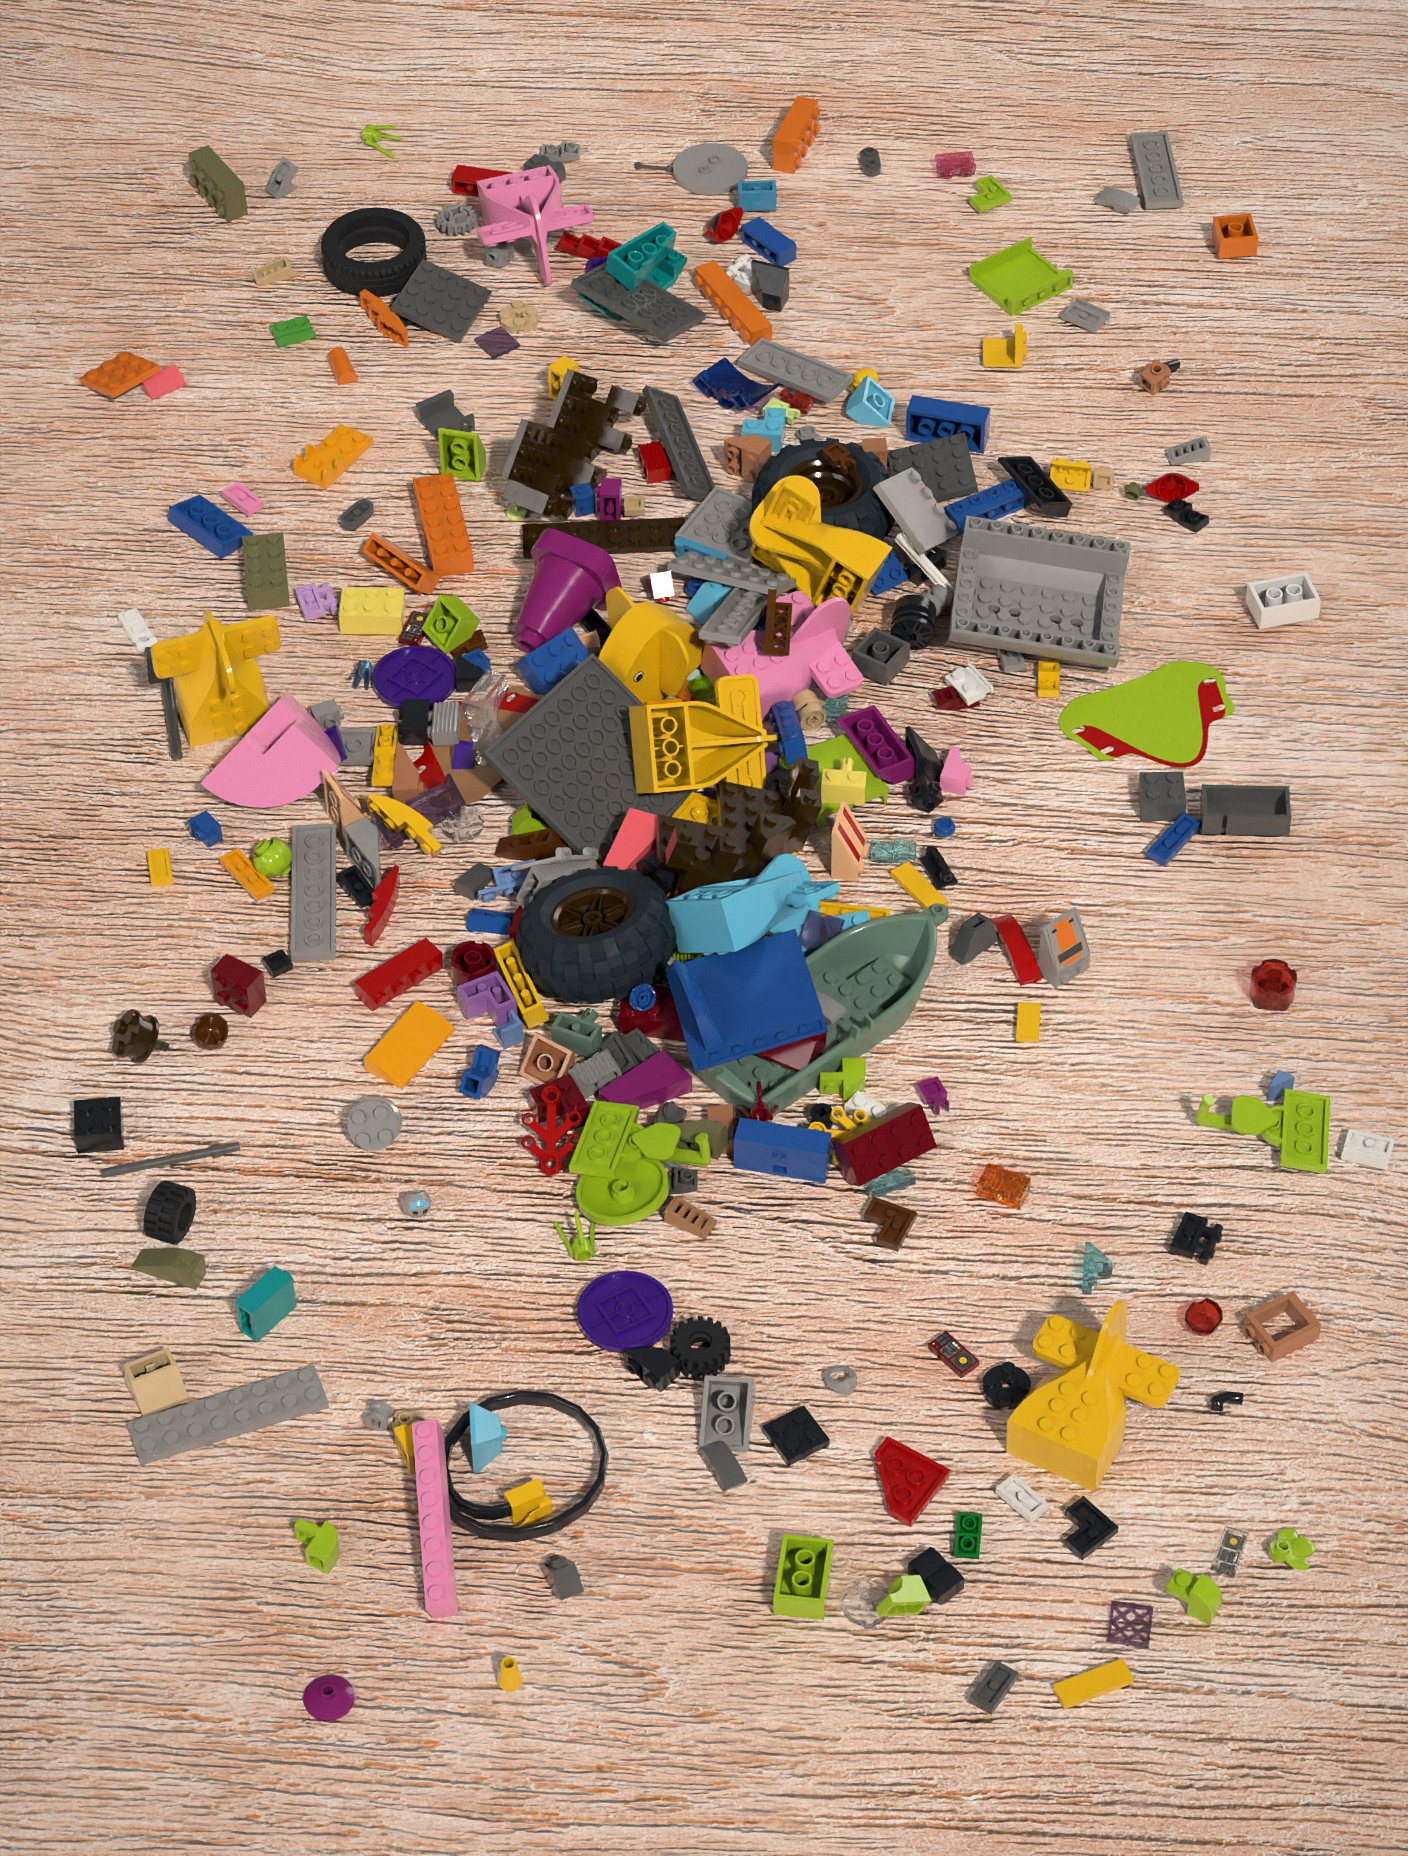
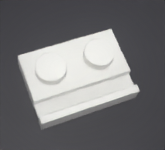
(969, 684)
(1368, 1149)

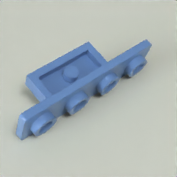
(506, 881)

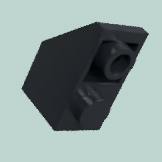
(653, 1365)

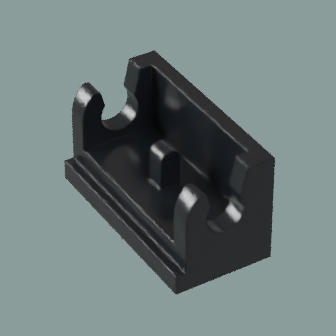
(915, 573)

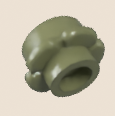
(1133, 491)

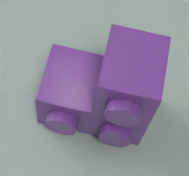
(487, 995)

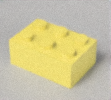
(372, 610)

